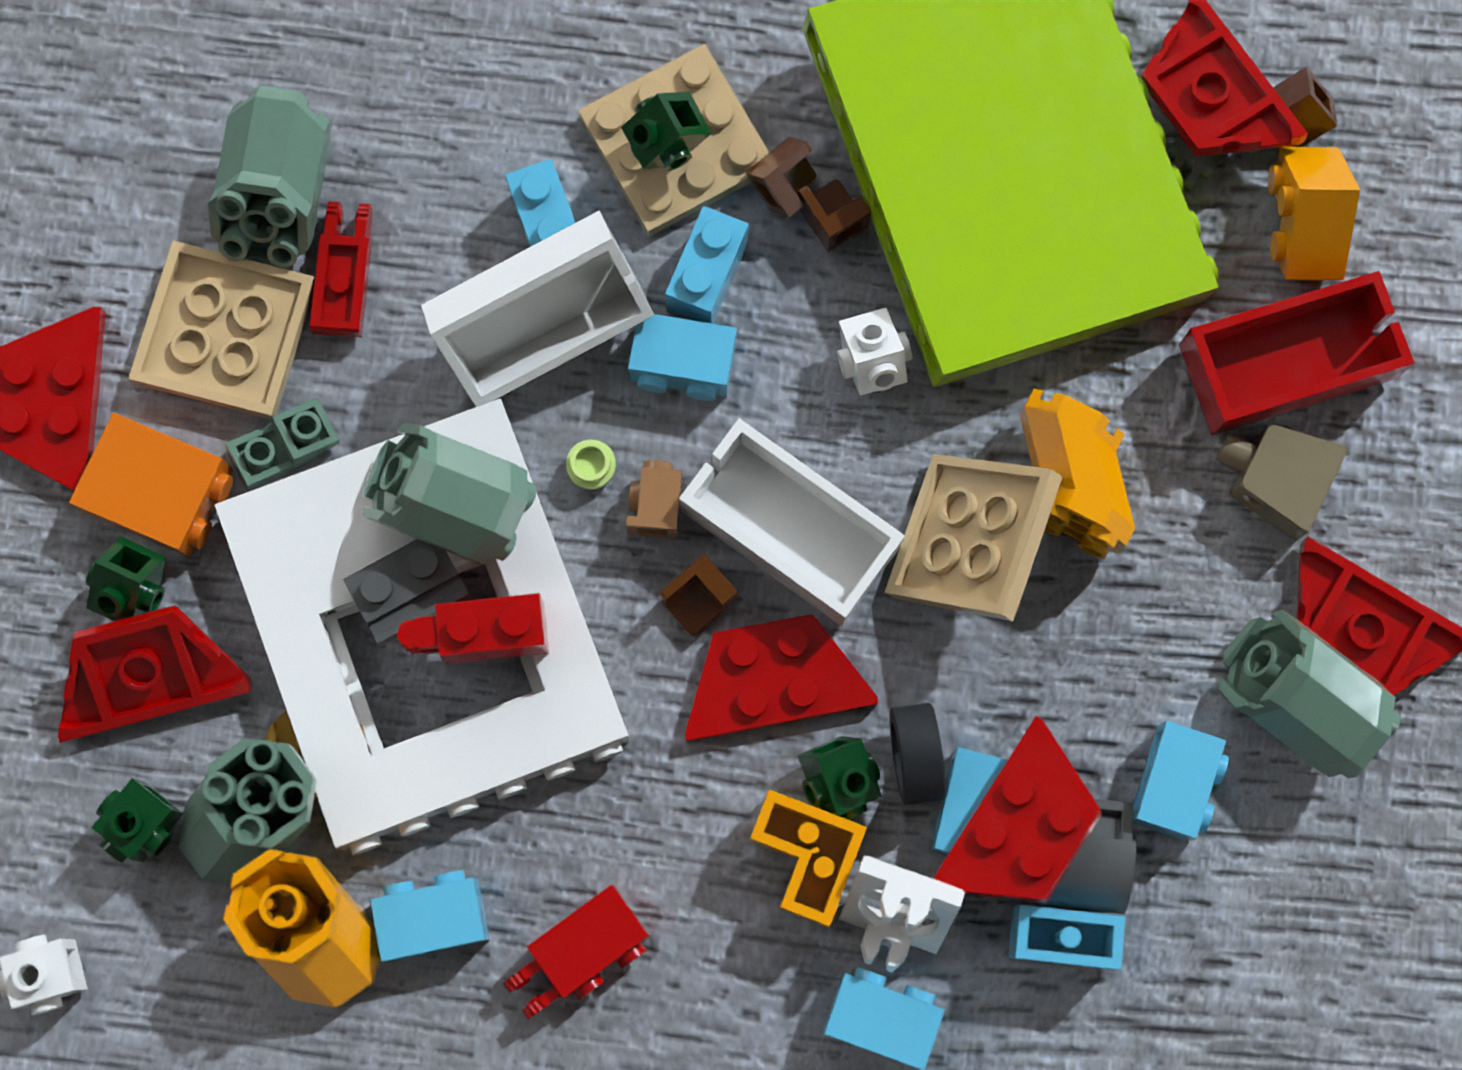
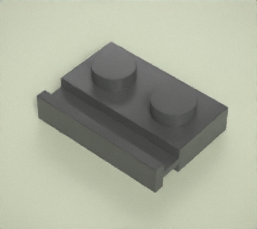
(404, 587)

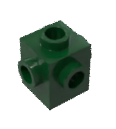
(666, 130)
(125, 581)
(840, 777)
(153, 820)

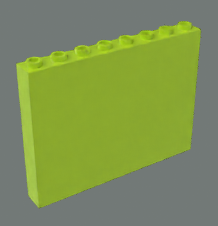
(1008, 172)

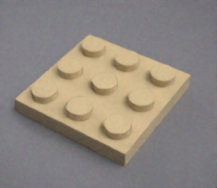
(716, 164)
(223, 330)
(973, 536)

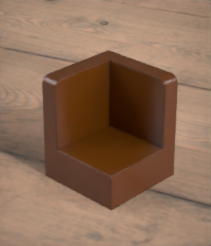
(1309, 103)
(781, 175)
(833, 213)
(698, 596)

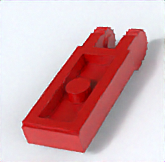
(342, 274)

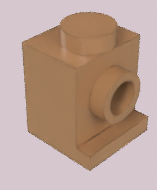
(655, 501)

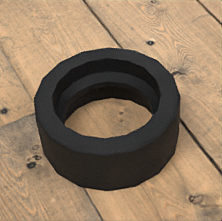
(917, 753)

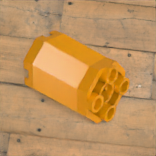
(1079, 448)
(303, 928)

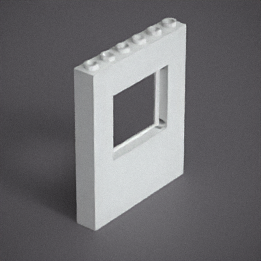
(292, 554)

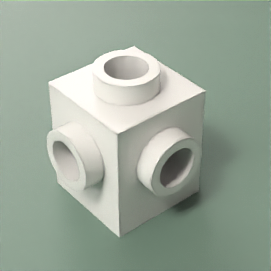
(874, 362)
(41, 974)

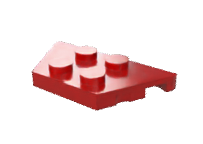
(1216, 90)
(53, 396)
(1370, 619)
(142, 672)
(773, 678)
(1024, 825)

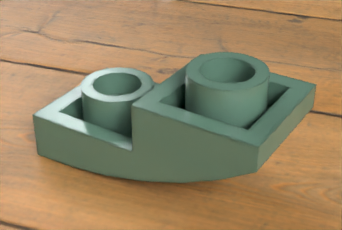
(283, 445)

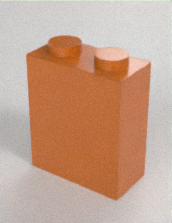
(152, 485)

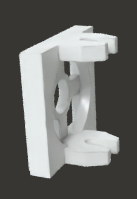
(887, 926)

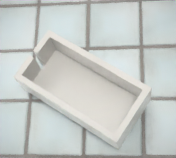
(537, 310)
(790, 522)

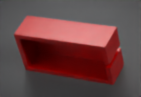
(1295, 353)

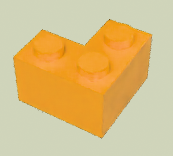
(1317, 212)
(823, 851)

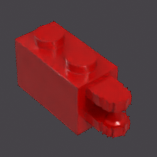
(480, 629)
(581, 949)

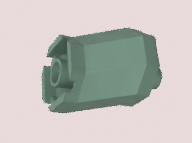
(269, 178)
(448, 494)
(1308, 695)
(248, 803)

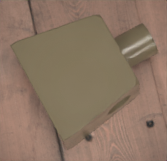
(1283, 475)

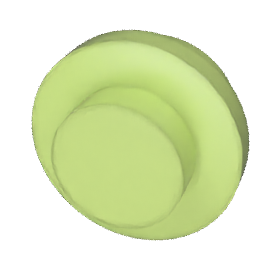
(591, 464)

